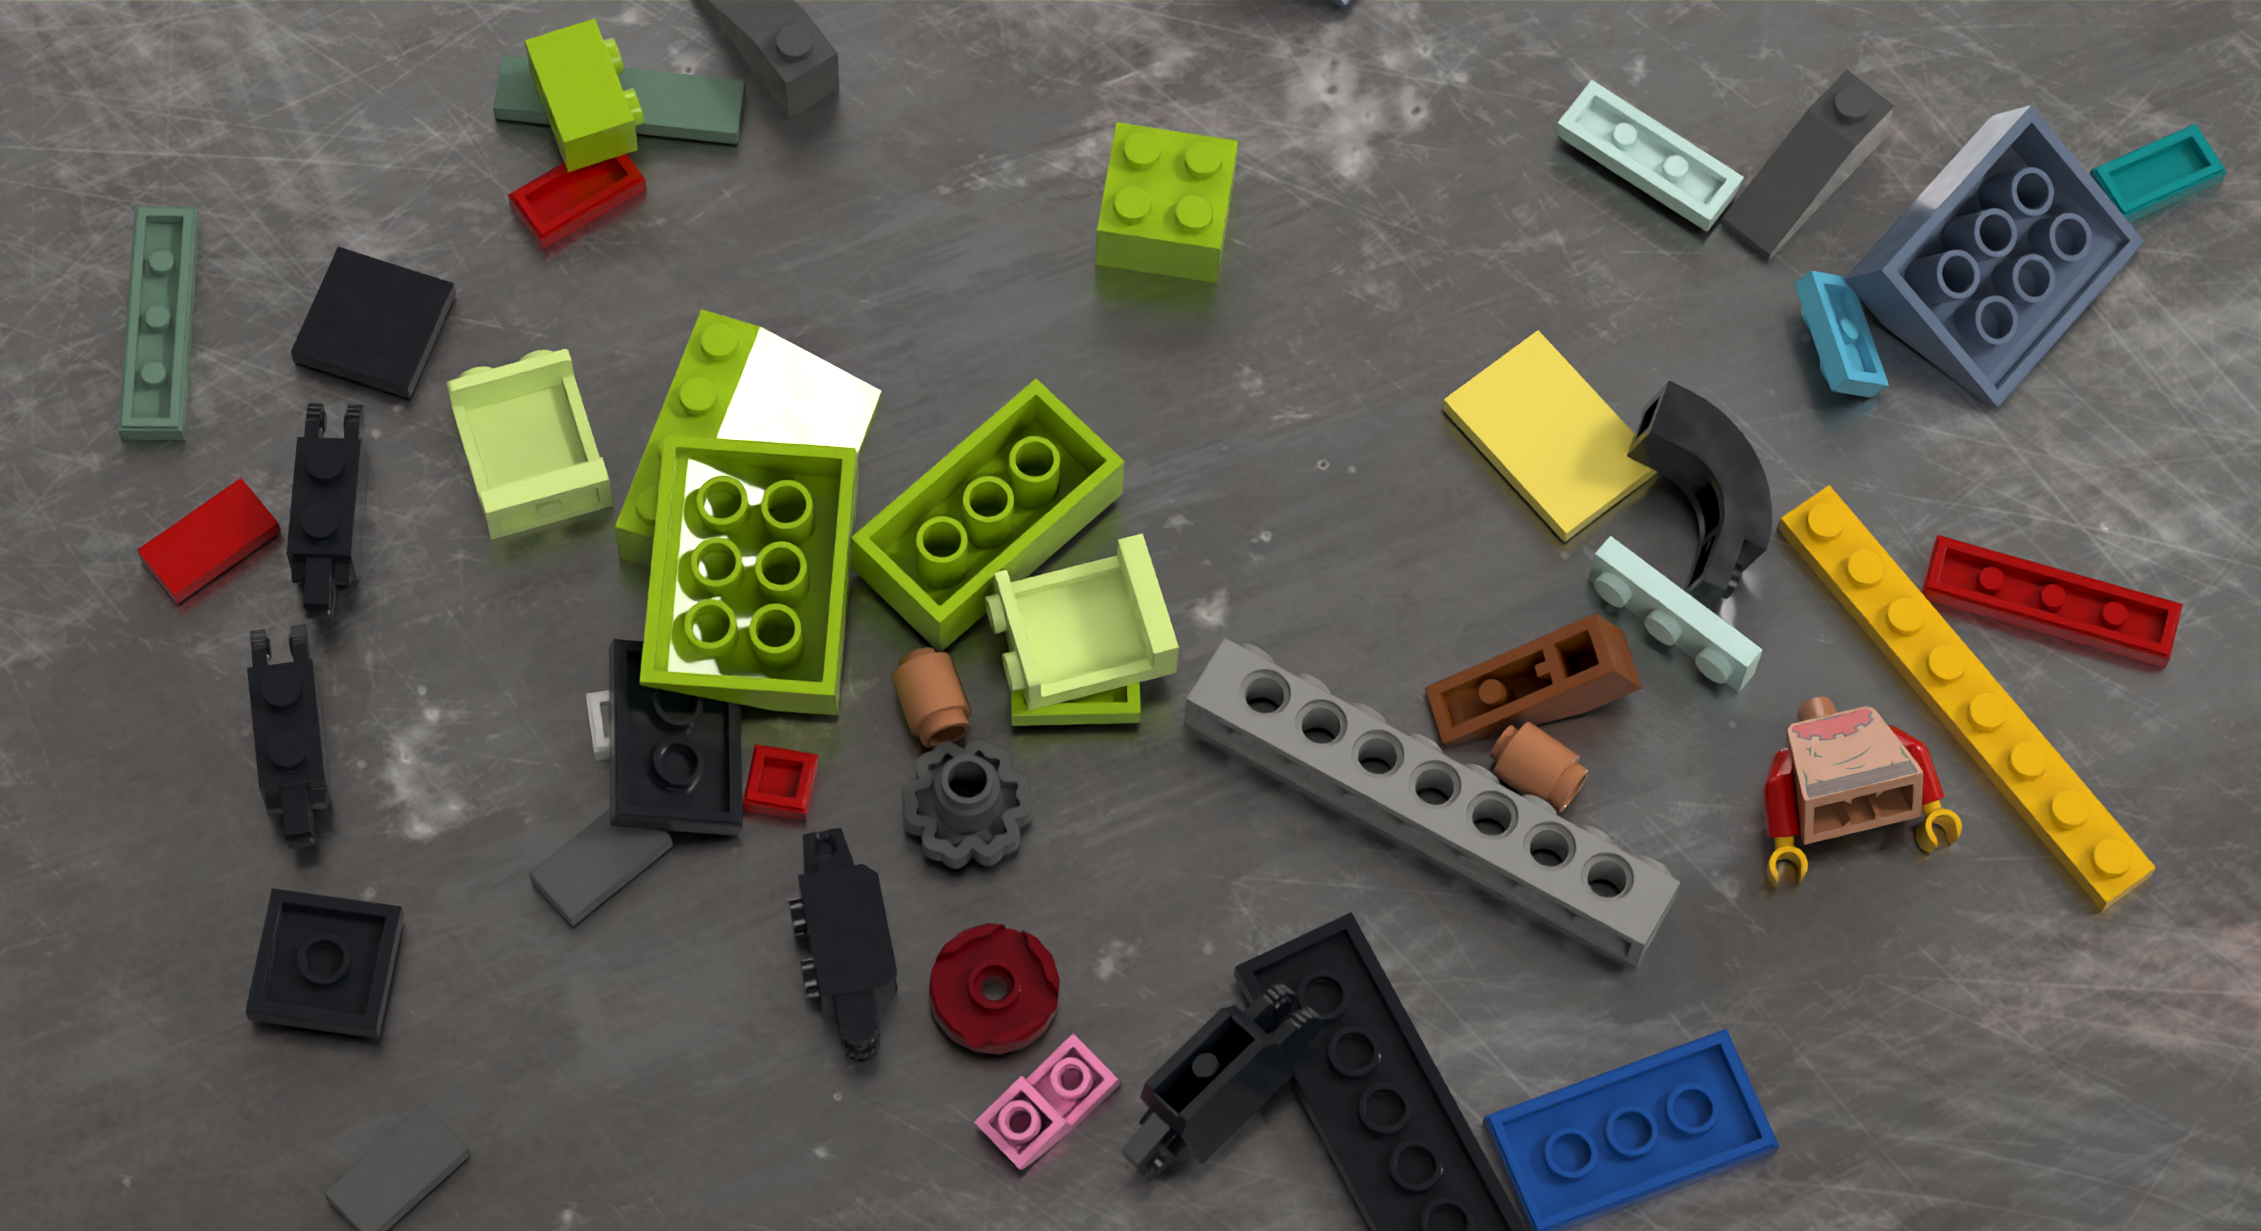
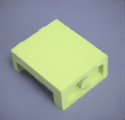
(528, 443)
(1084, 627)

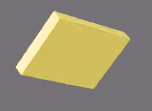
(1548, 435)

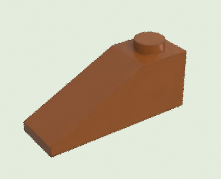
(1536, 682)

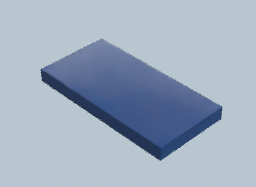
(1630, 1134)

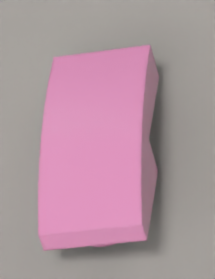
(1048, 1103)

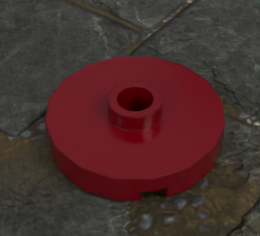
(998, 957)

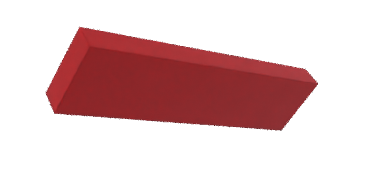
(2051, 601)

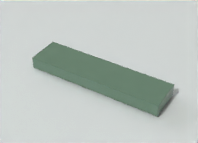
(670, 102)
(159, 323)

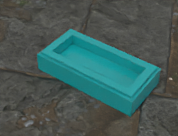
(2160, 173)

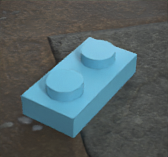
(1840, 335)

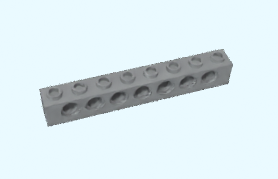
(1443, 831)

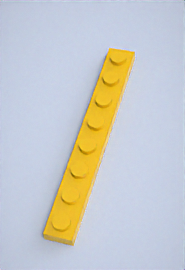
(1966, 698)

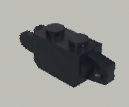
(327, 509)
(289, 735)
(847, 940)
(1219, 1080)

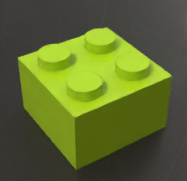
(1166, 202)

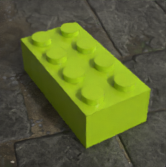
(987, 508)

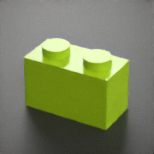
(583, 95)

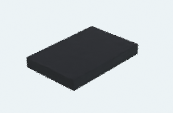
(671, 754)

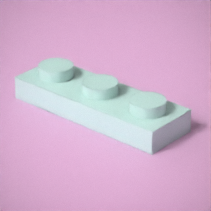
(1649, 155)
(1673, 615)

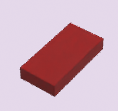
(567, 201)
(209, 540)

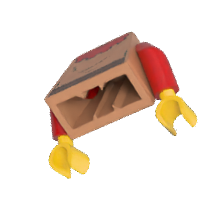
(1846, 778)

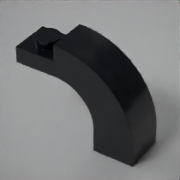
(1720, 476)

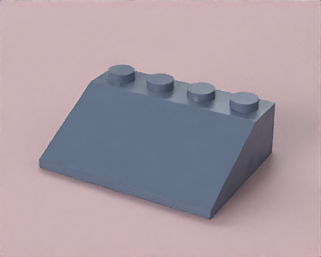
(1996, 256)

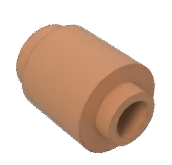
(932, 696)
(1538, 765)

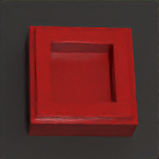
(780, 782)

